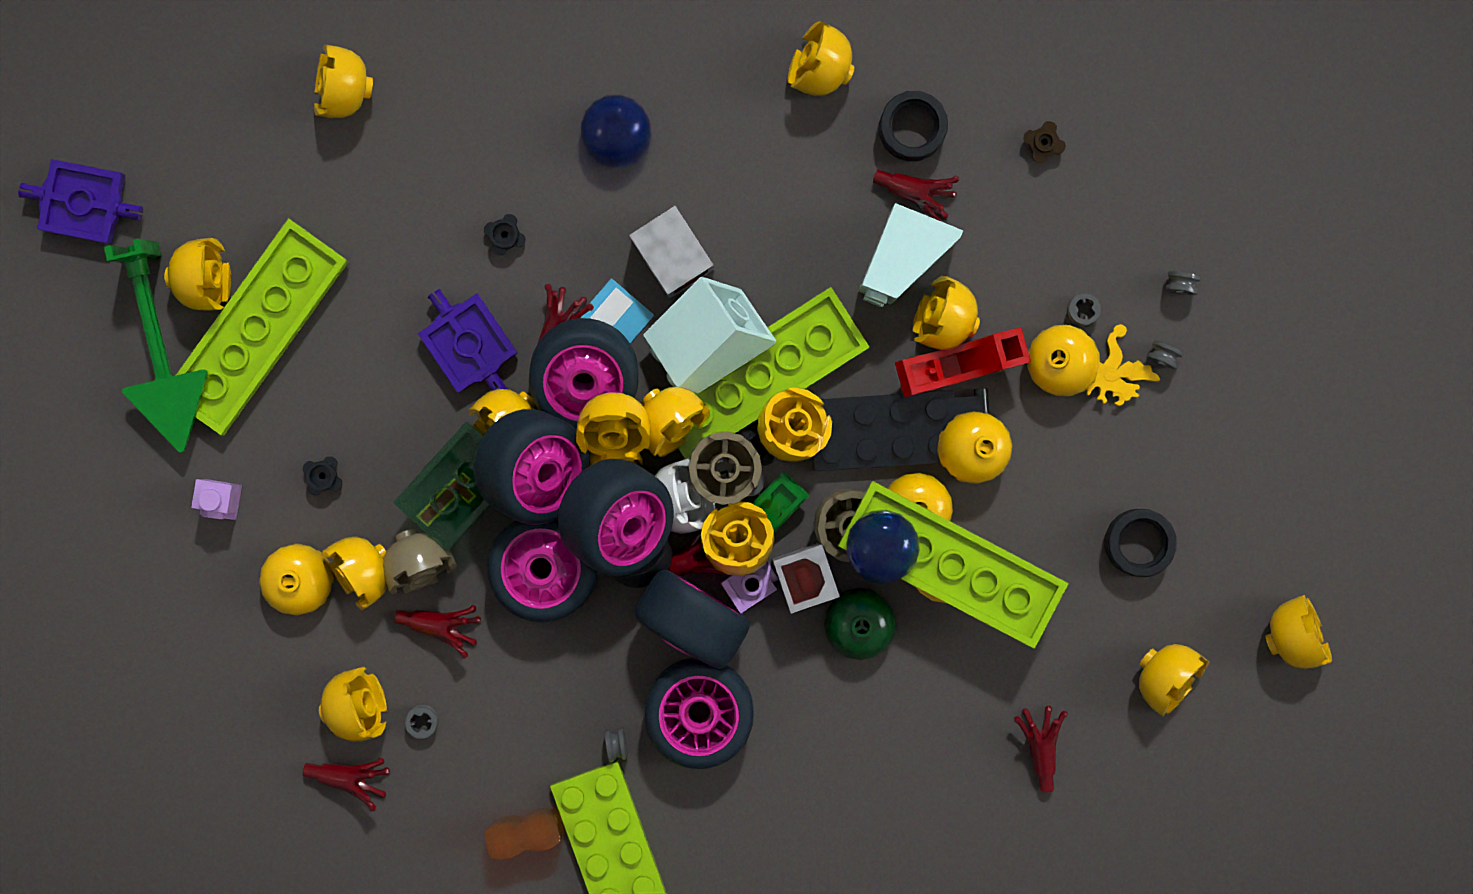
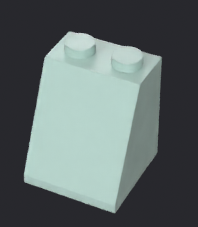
(904, 253)
(707, 335)

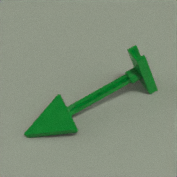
(168, 400)

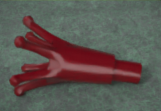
(918, 190)
(554, 311)
(688, 560)
(440, 625)
(1043, 745)
(348, 778)

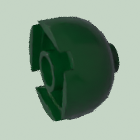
(847, 611)

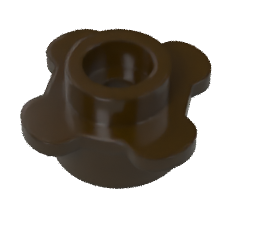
(1042, 152)

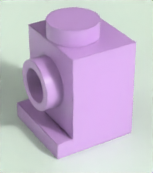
(216, 498)
(744, 598)

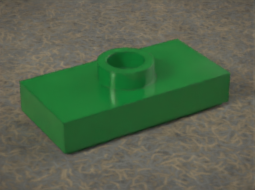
(781, 499)

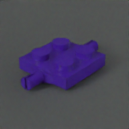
(81, 201)
(467, 342)

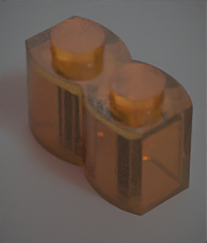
(514, 834)

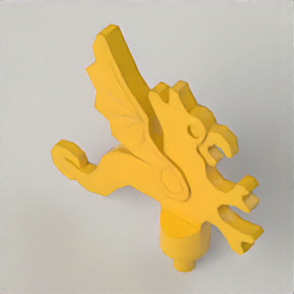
(1109, 377)

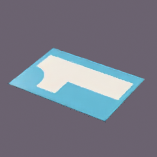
(620, 310)

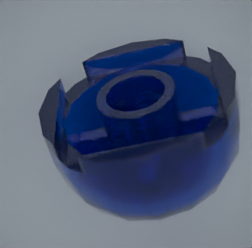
(616, 130)
(882, 546)

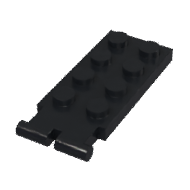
(891, 428)

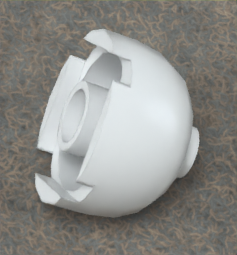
(689, 506)

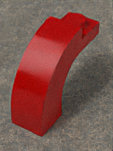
(963, 362)

